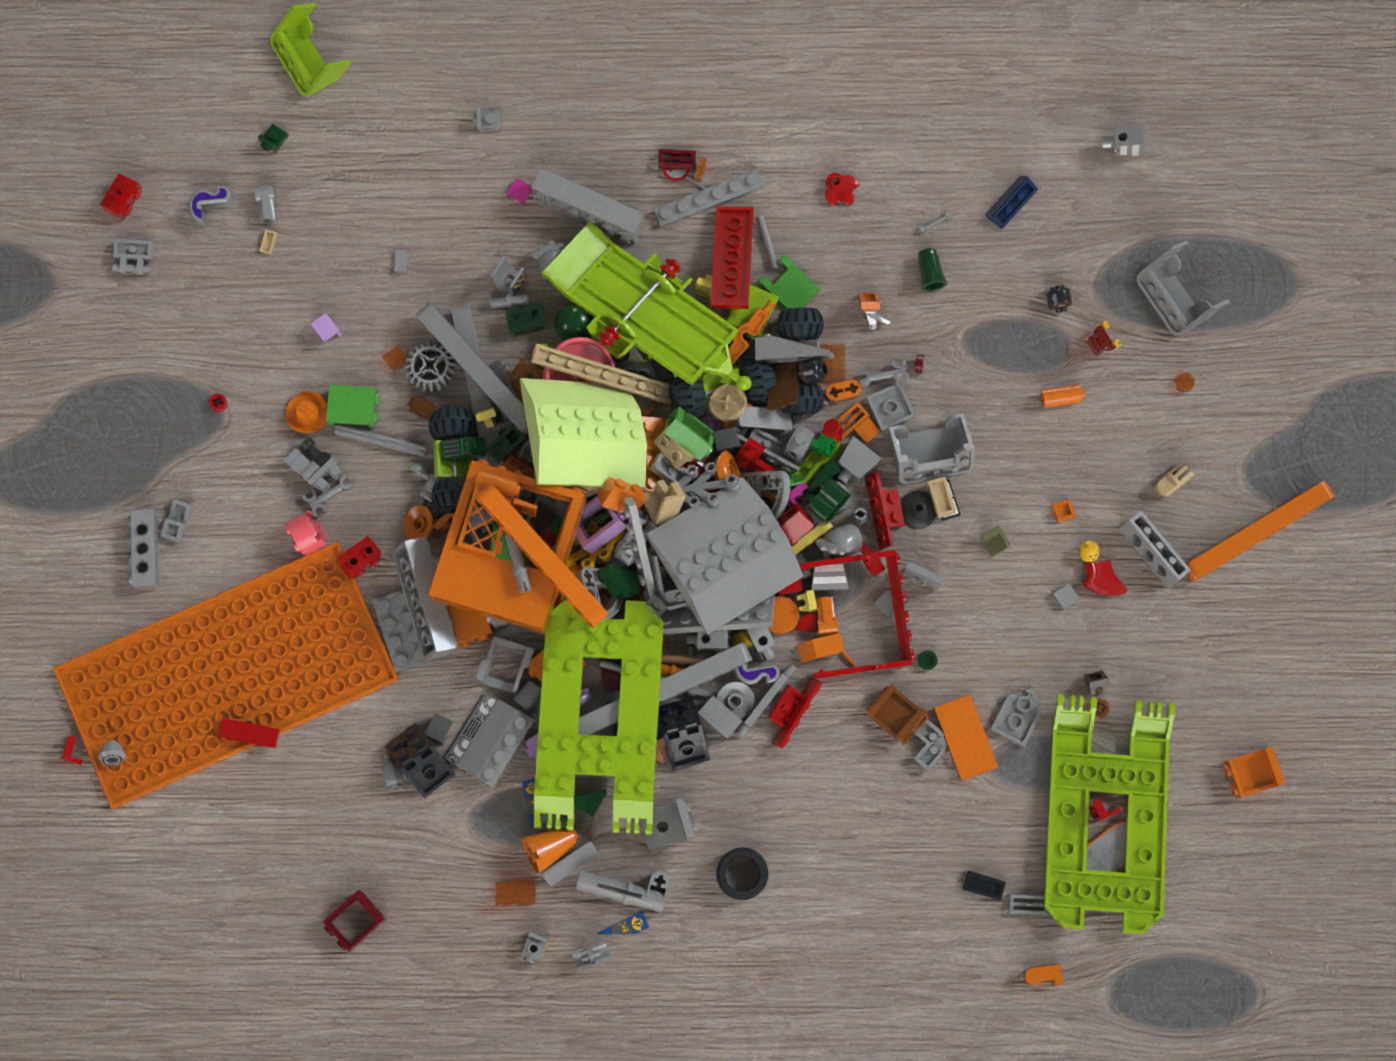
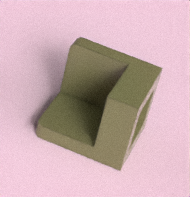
(995, 541)

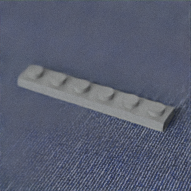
(708, 198)
(638, 545)

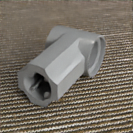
(265, 198)

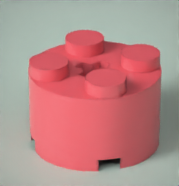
(306, 533)

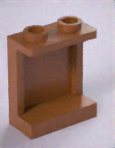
(897, 714)

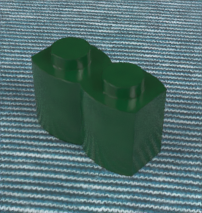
(828, 501)

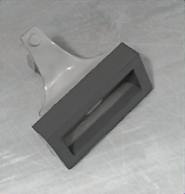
(637, 364)

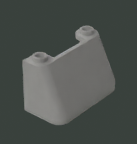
(933, 451)

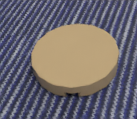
(728, 403)

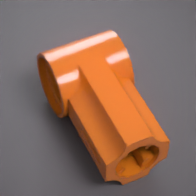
(826, 619)

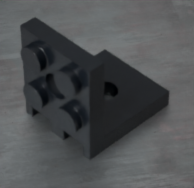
(683, 732)
(419, 759)

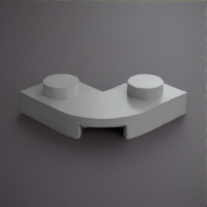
(934, 745)

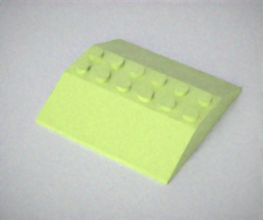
(583, 433)

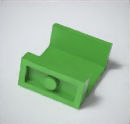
(352, 405)

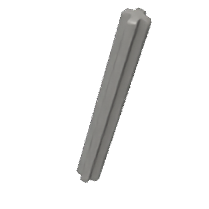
(380, 440)

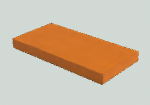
(965, 737)

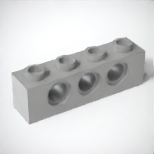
(1154, 549)
(150, 577)

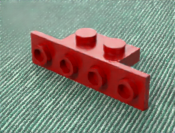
(885, 509)
(790, 708)

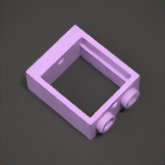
(605, 534)

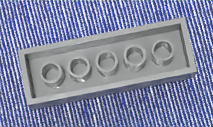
(587, 206)
(428, 616)

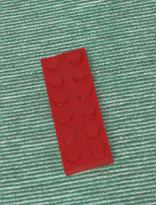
(732, 257)

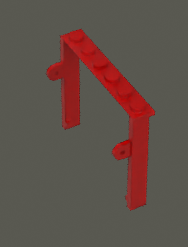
(901, 616)

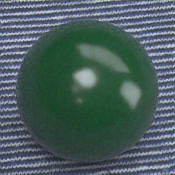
(572, 322)

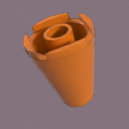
(548, 847)

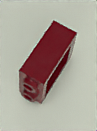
(331, 929)

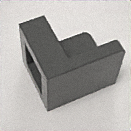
(726, 438)
(439, 728)

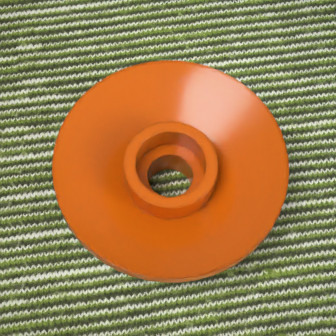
(418, 522)

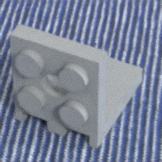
(678, 821)

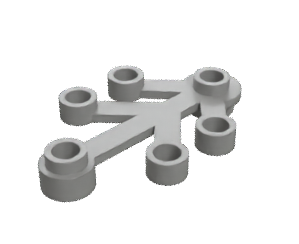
(731, 483)

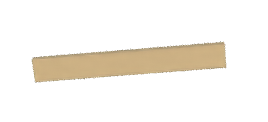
(600, 373)

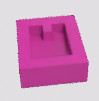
(796, 492)

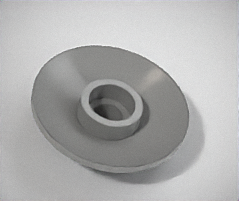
(744, 695)

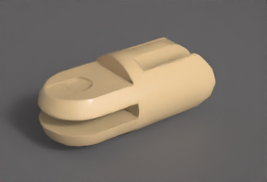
(1170, 483)

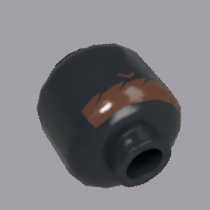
(1059, 298)
(813, 370)

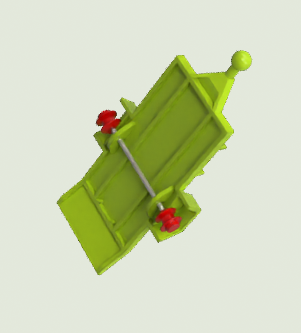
(650, 315)

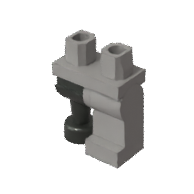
(316, 470)

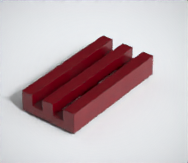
(680, 163)

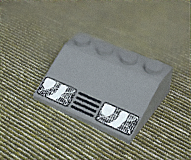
(490, 740)

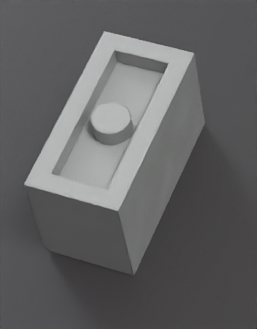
(719, 717)

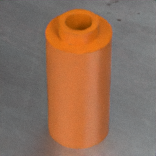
(1062, 395)

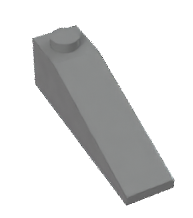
(780, 350)

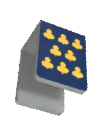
(502, 271)

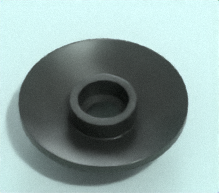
(914, 518)

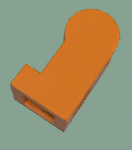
(1035, 975)

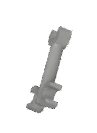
(898, 373)
(316, 502)

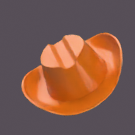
(306, 412)
(725, 466)

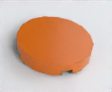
(785, 616)

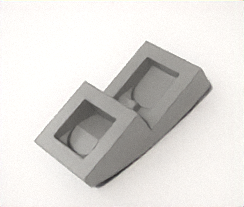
(177, 520)

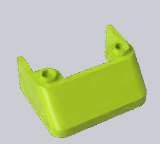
(299, 54)

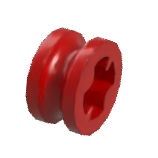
(216, 397)

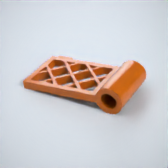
(509, 489)

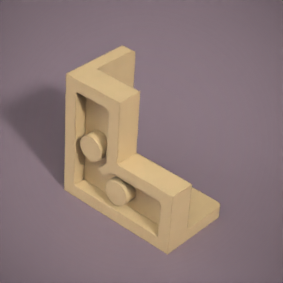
(664, 502)

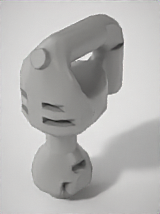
(420, 472)

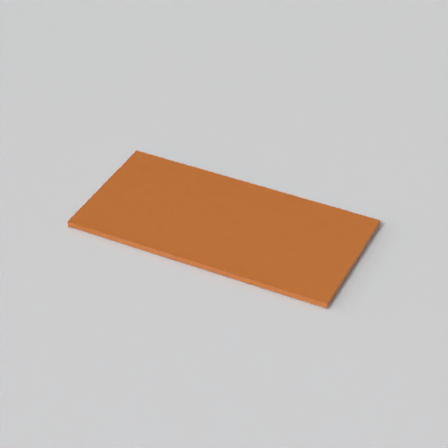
(253, 655)

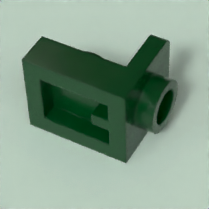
(273, 138)

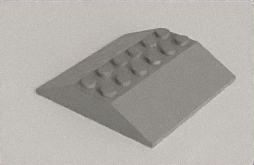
(726, 556)

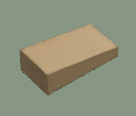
(268, 241)

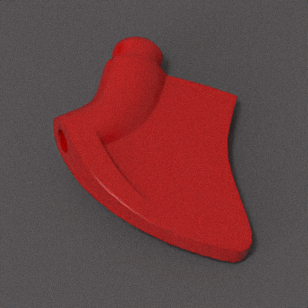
(1102, 579)

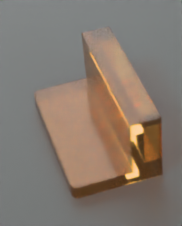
(515, 892)

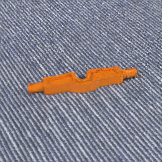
(753, 327)

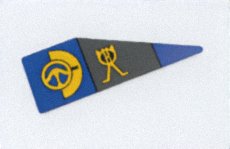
(528, 787)
(628, 926)

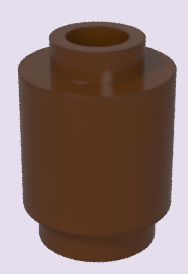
(421, 407)

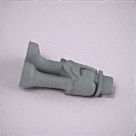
(623, 554)

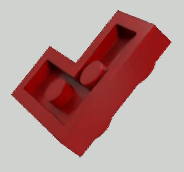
(749, 459)

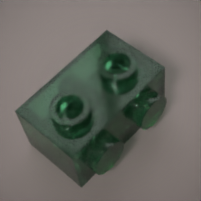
(526, 319)

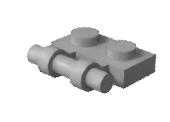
(133, 250)

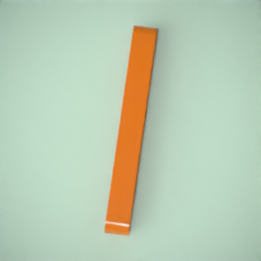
(1259, 531)
(541, 555)

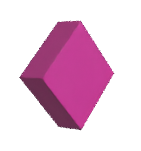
(520, 191)

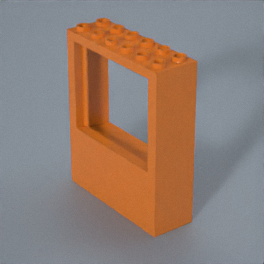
(487, 582)

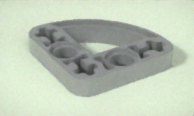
(783, 487)
(588, 578)

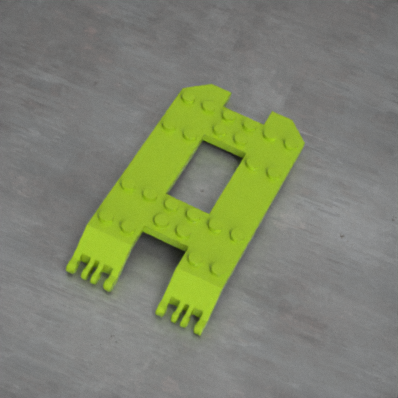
(628, 755)
(1144, 780)

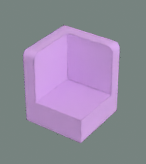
(325, 327)

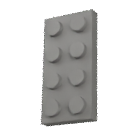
(398, 631)

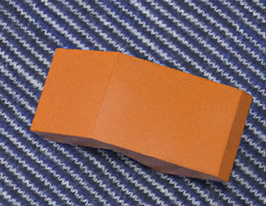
(820, 648)

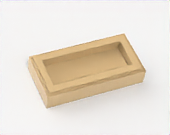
(941, 497)

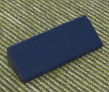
(1011, 201)

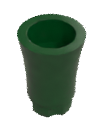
(931, 271)

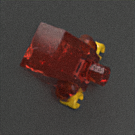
(1100, 340)

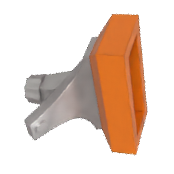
(870, 304)

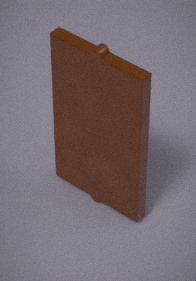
(786, 387)

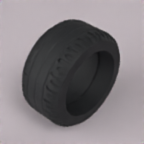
(763, 873)

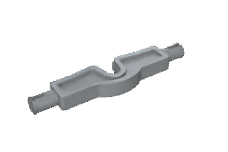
(766, 700)

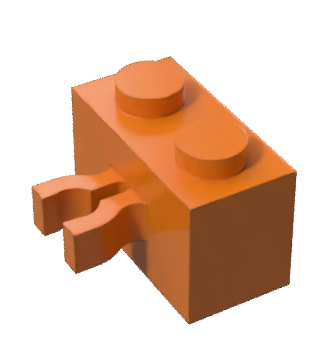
(616, 490)

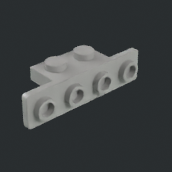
(773, 450)

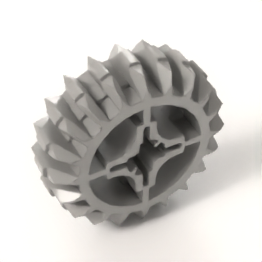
(436, 362)

